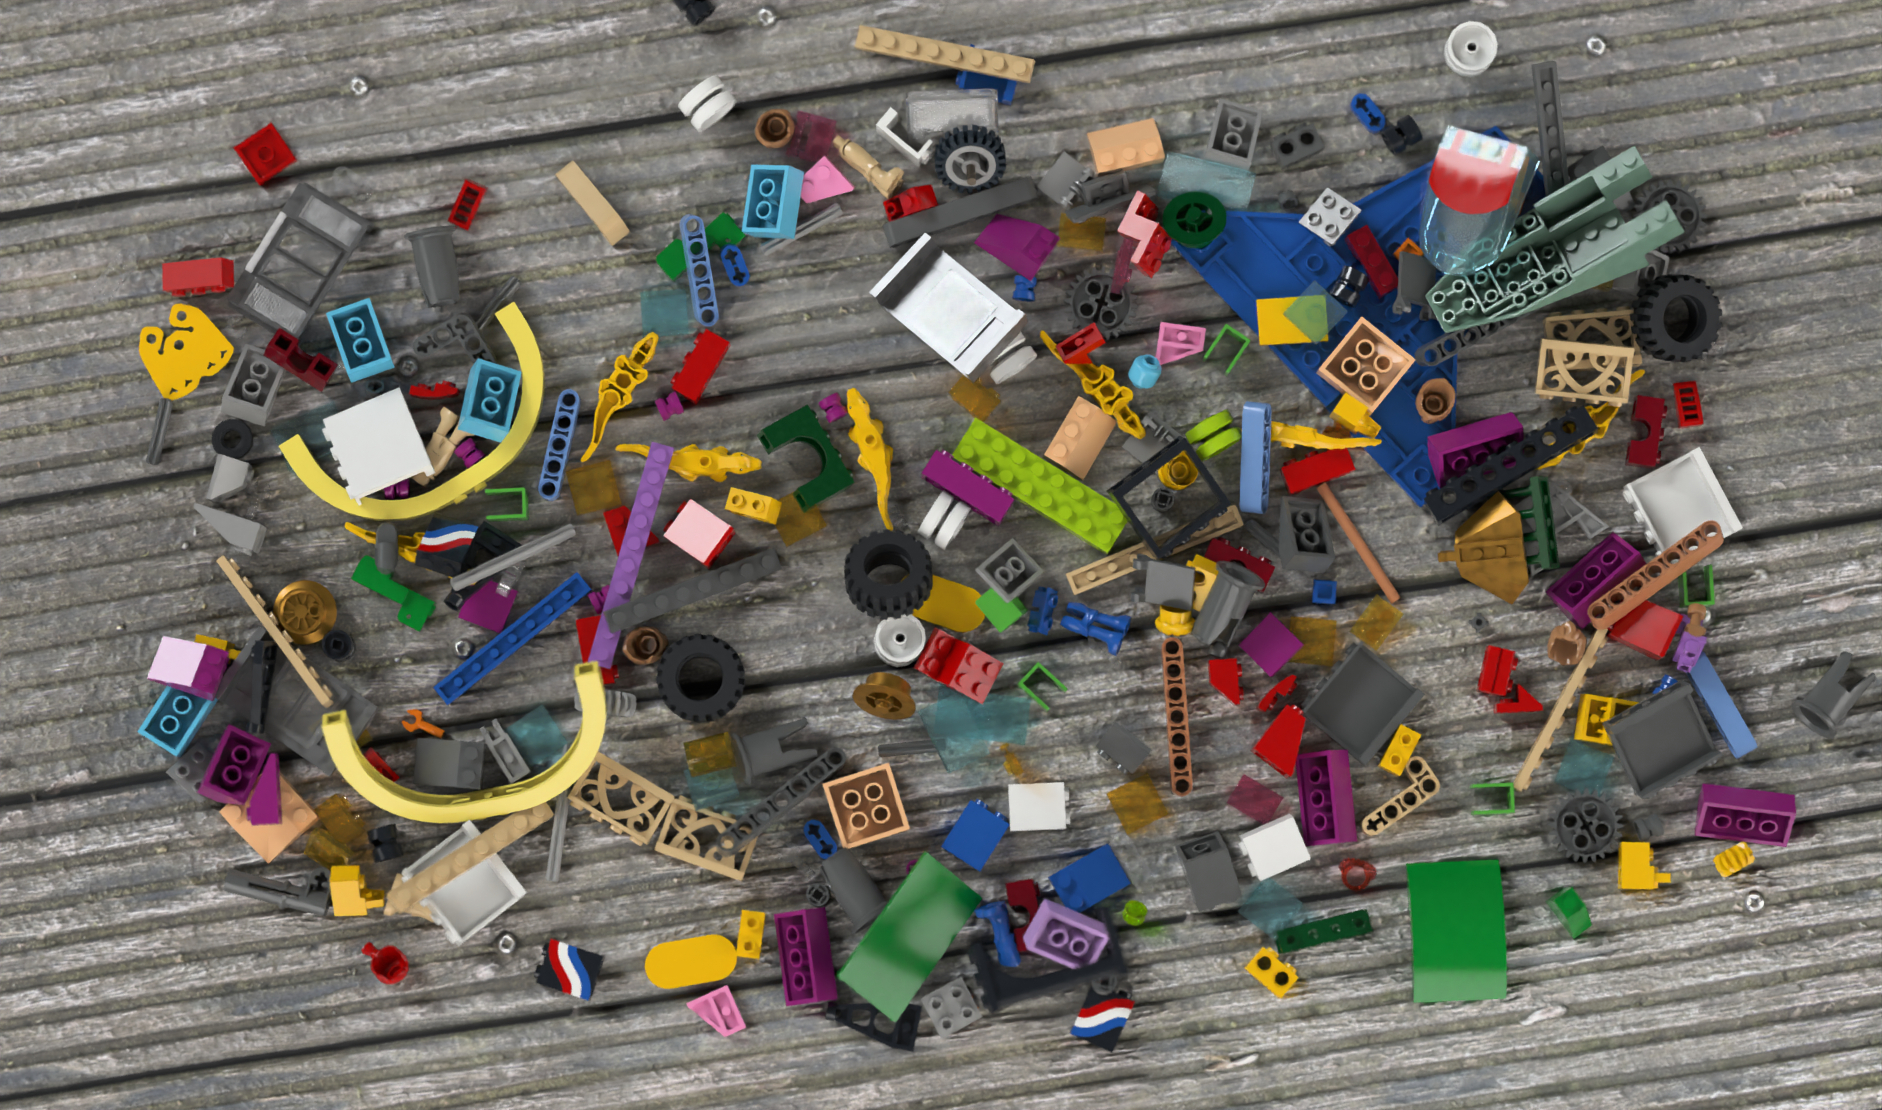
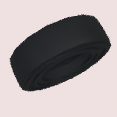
(232, 425)

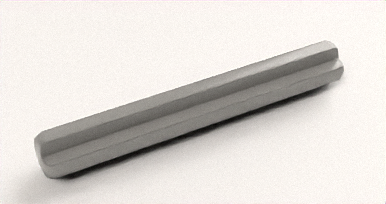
(803, 228)

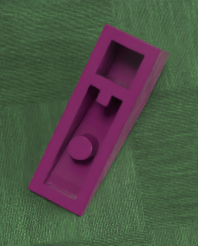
(266, 800)

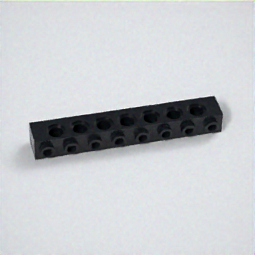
(1544, 453)

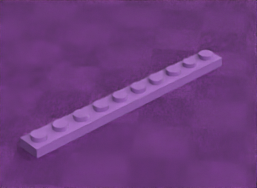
(632, 548)

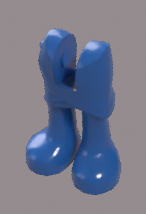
(1089, 616)
(1004, 941)

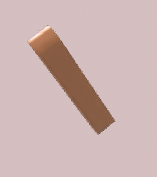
(1651, 585)
(1176, 705)

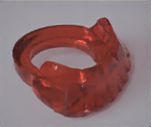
(1348, 864)

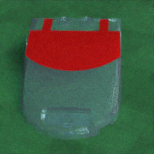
(1473, 200)

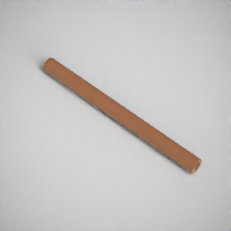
(1358, 542)

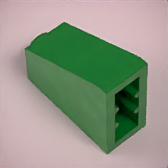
(1570, 911)

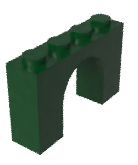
(804, 427)

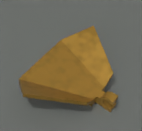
(1492, 549)

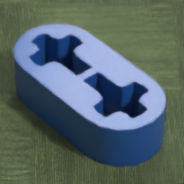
(1363, 116)
(729, 267)
(824, 836)

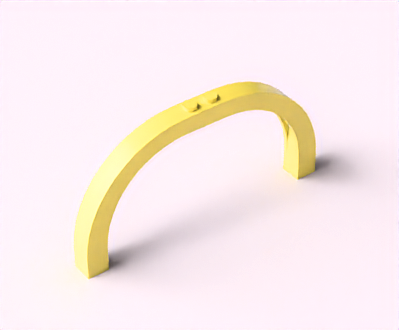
(469, 480)
(480, 803)

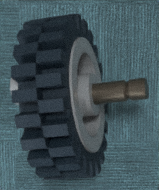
(970, 159)

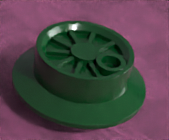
(1187, 223)

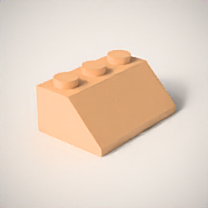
(1126, 147)
(1080, 438)

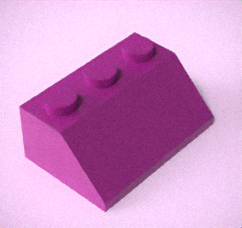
(234, 767)

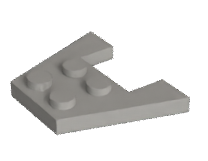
(1565, 515)

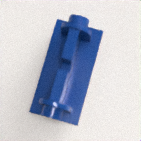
(1046, 600)

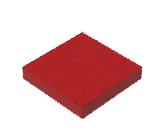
(265, 154)

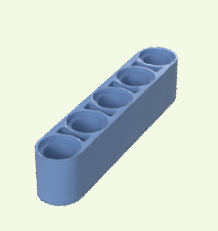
(692, 261)
(559, 434)
(1255, 457)
(1721, 707)

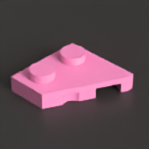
(824, 181)
(1178, 341)
(719, 1011)

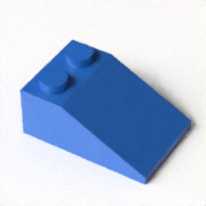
(1089, 879)

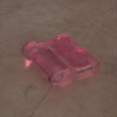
(818, 140)

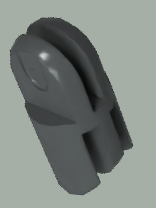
(386, 548)

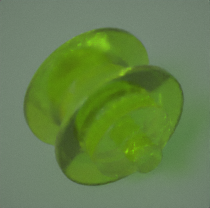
(1134, 912)

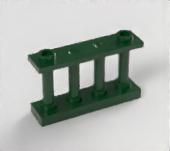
(1543, 518)
(1323, 931)

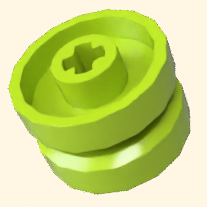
(1215, 437)

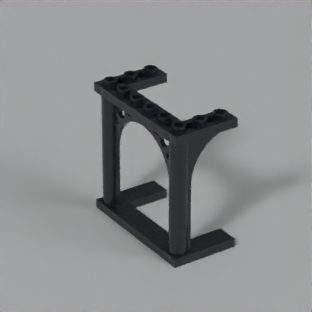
(1007, 990)

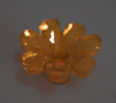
(1336, 431)

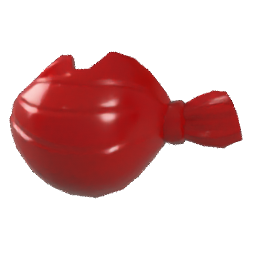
(387, 964)

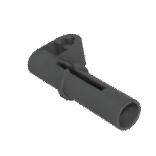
(309, 899)

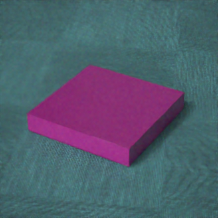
(488, 608)
(1271, 644)

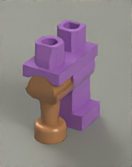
(1691, 638)

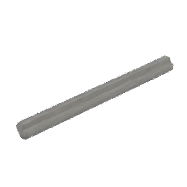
(513, 557)
(558, 832)

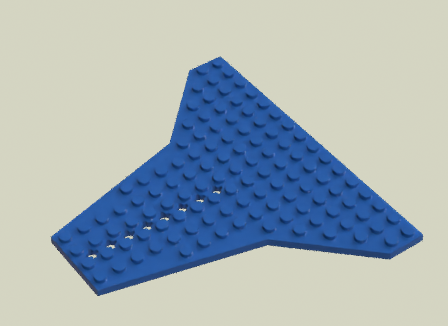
(1280, 258)

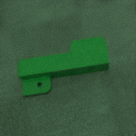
(672, 258)
(412, 603)

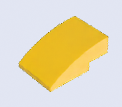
(1594, 711)

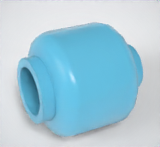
(1145, 371)

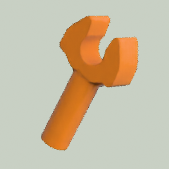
(423, 725)

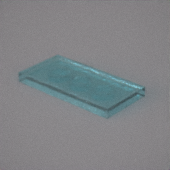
(1191, 174)
(999, 716)

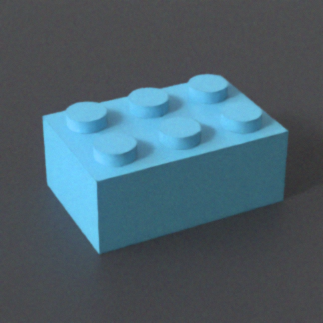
(772, 201)
(360, 340)
(489, 400)
(176, 720)

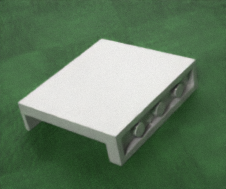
(376, 444)
(1679, 500)
(473, 897)

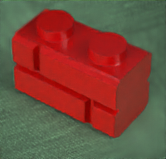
(1496, 671)

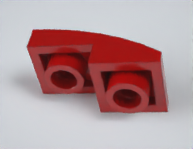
(441, 391)
(1284, 687)

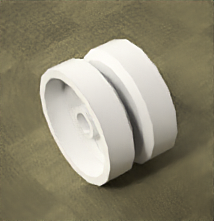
(1470, 36)
(707, 103)
(1012, 360)
(946, 521)
(895, 652)

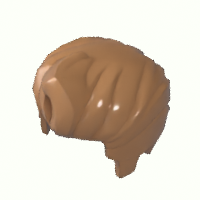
(774, 128)
(1435, 400)
(1566, 644)
(645, 645)

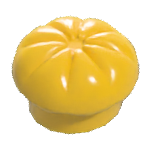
(1178, 472)
(1174, 621)

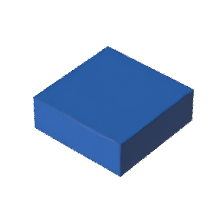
(1324, 591)

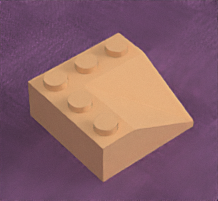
(1365, 365)
(866, 806)
(272, 840)

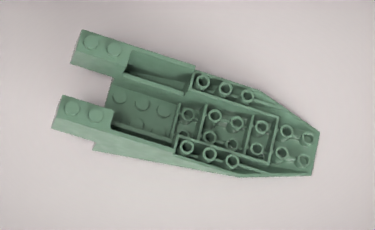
(1560, 249)

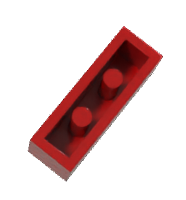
(198, 276)
(700, 365)
(1316, 469)
(586, 631)

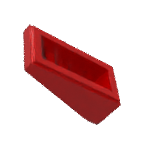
(459, 201)
(1698, 420)

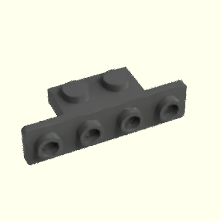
(1105, 195)

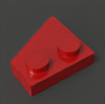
(617, 524)

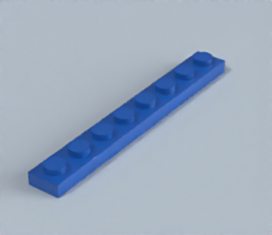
(512, 638)

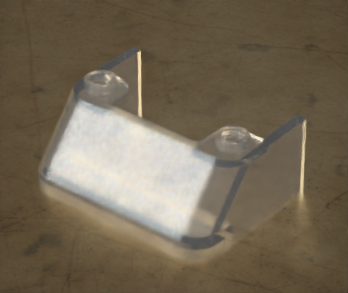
(947, 109)

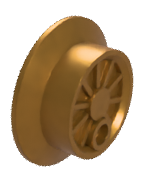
(305, 611)
(885, 696)

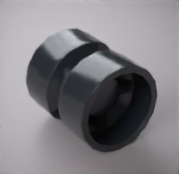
(696, 10)
(1409, 134)
(1353, 279)
(339, 645)
(385, 843)

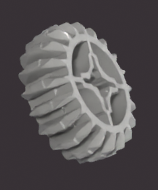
(617, 703)

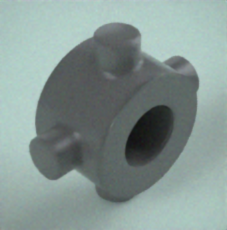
(1478, 622)

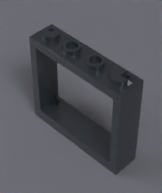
(1147, 469)

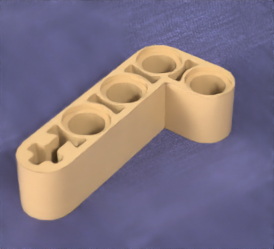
(592, 202)
(1398, 801)

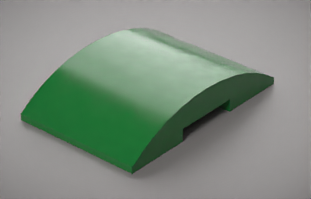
(1457, 931)

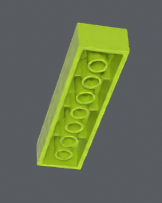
(1041, 486)

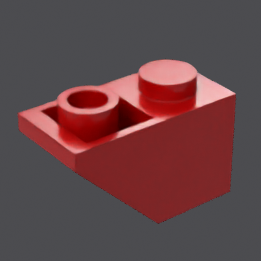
(910, 202)
(1224, 679)

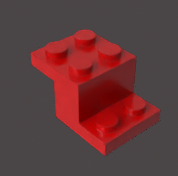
(1148, 236)
(958, 665)

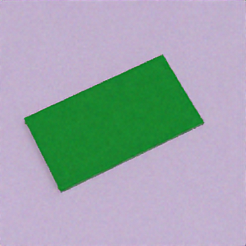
(909, 937)

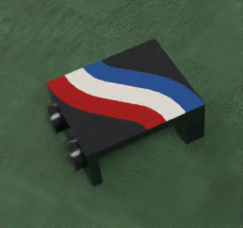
(445, 545)
(569, 969)
(1103, 1018)

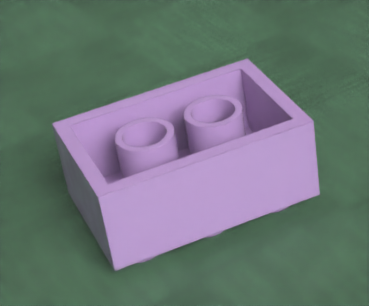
(1065, 935)

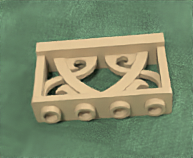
(1591, 320)
(1612, 355)
(653, 796)
(677, 846)

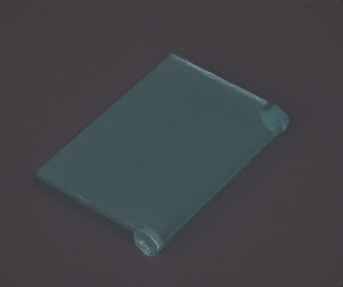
(310, 429)
(953, 732)

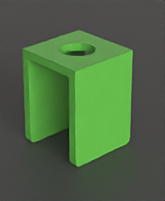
(1236, 335)
(512, 517)
(1709, 588)
(998, 611)
(1038, 666)
(1510, 798)

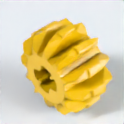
(1733, 859)

